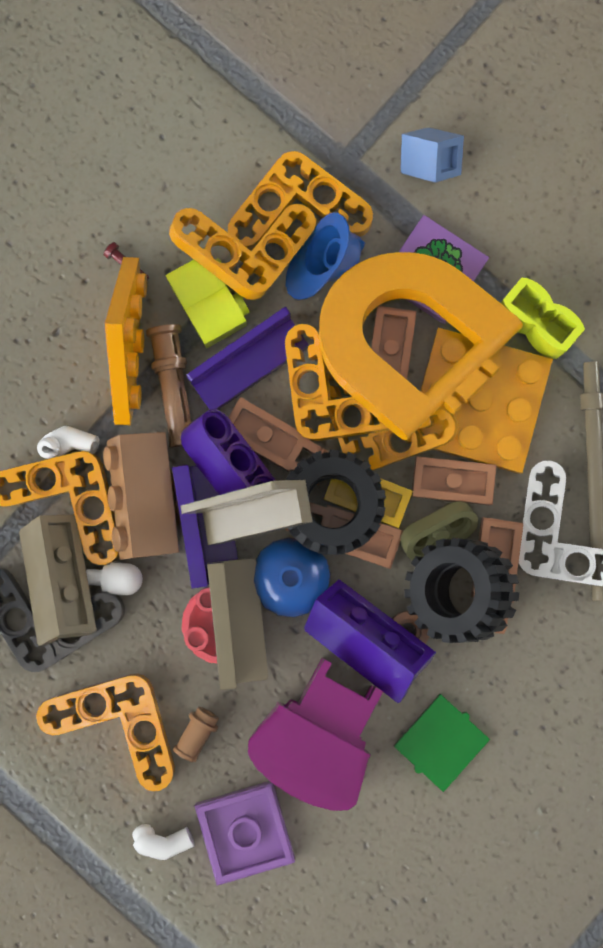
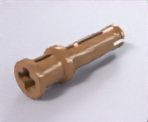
(170, 366)

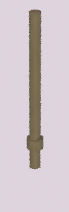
(592, 404)

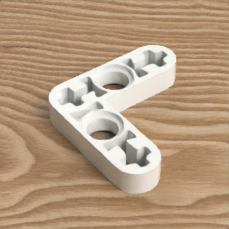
(555, 551)

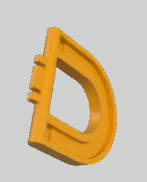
(445, 291)

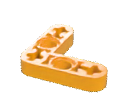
(289, 191)
(253, 261)
(321, 399)
(381, 441)
(66, 482)
(130, 715)

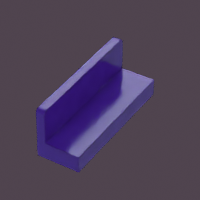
(244, 361)
(193, 487)
(368, 640)

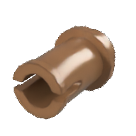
(196, 734)

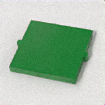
(441, 742)

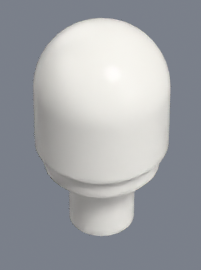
(116, 578)

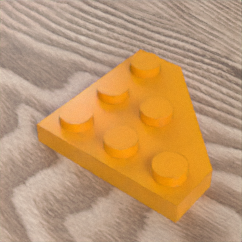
(125, 339)

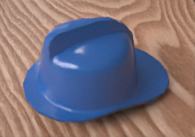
(323, 257)

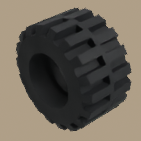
(369, 502)
(431, 590)

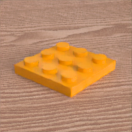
(502, 415)

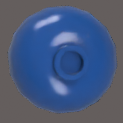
(290, 577)

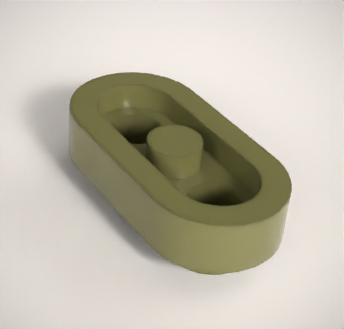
(449, 522)

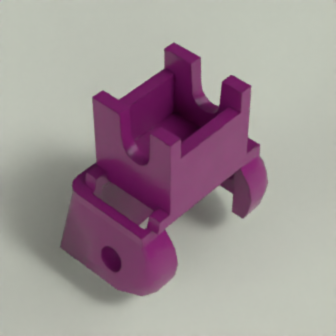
(316, 743)

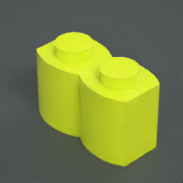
(208, 302)
(546, 324)

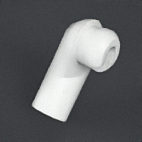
(65, 440)
(160, 847)

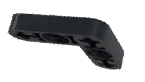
(60, 648)

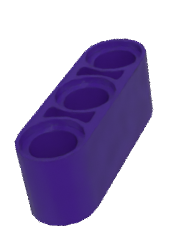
(223, 453)

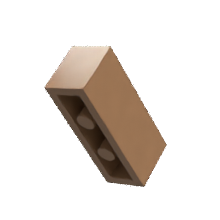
(141, 495)

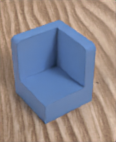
(431, 154)

